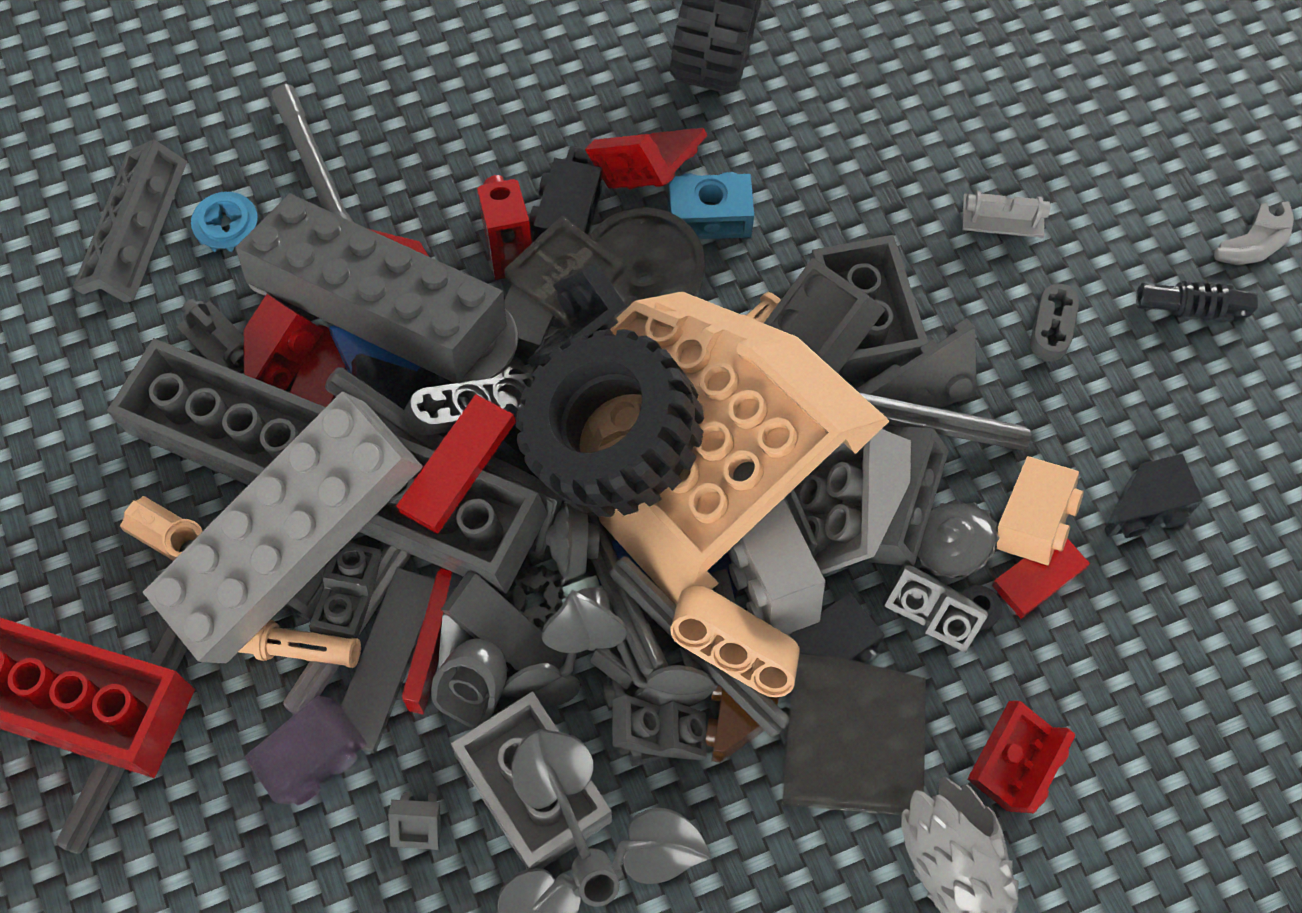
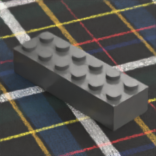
(373, 287)

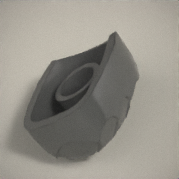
(470, 682)

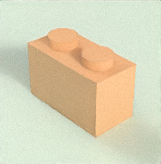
(1038, 511)

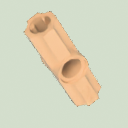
(158, 527)

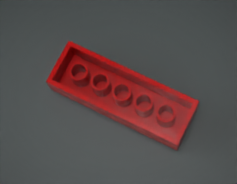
(88, 698)

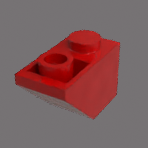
(277, 343)

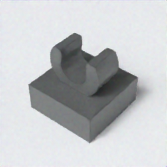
(415, 823)

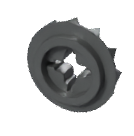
(534, 580)

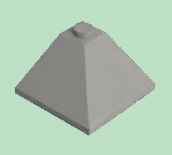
(855, 498)

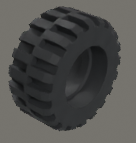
(713, 42)
(580, 382)

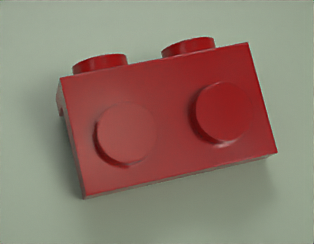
(1020, 759)

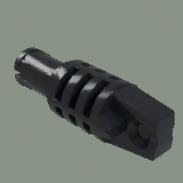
(1198, 300)

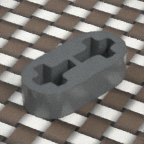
(1063, 324)

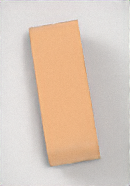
(735, 641)

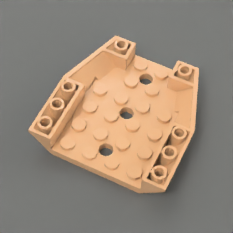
(761, 404)

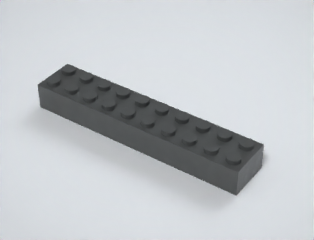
(245, 424)

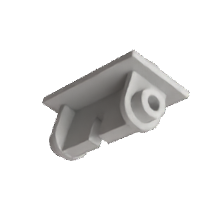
(1004, 215)

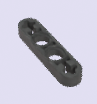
(434, 397)

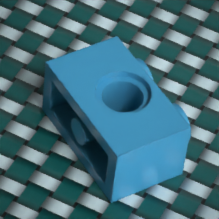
(733, 199)

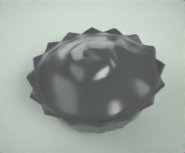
(957, 539)
(572, 542)

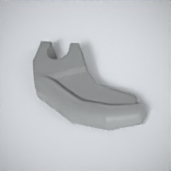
(1265, 237)

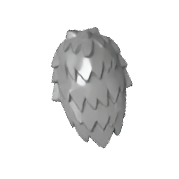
(959, 851)

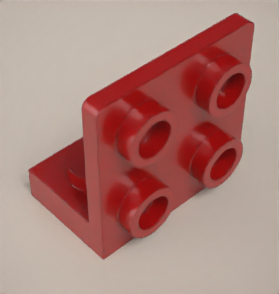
(644, 157)

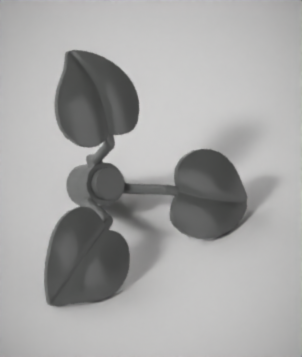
(589, 624)
(658, 846)

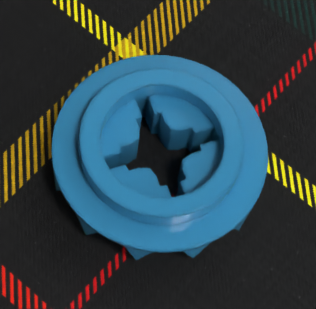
(208, 218)

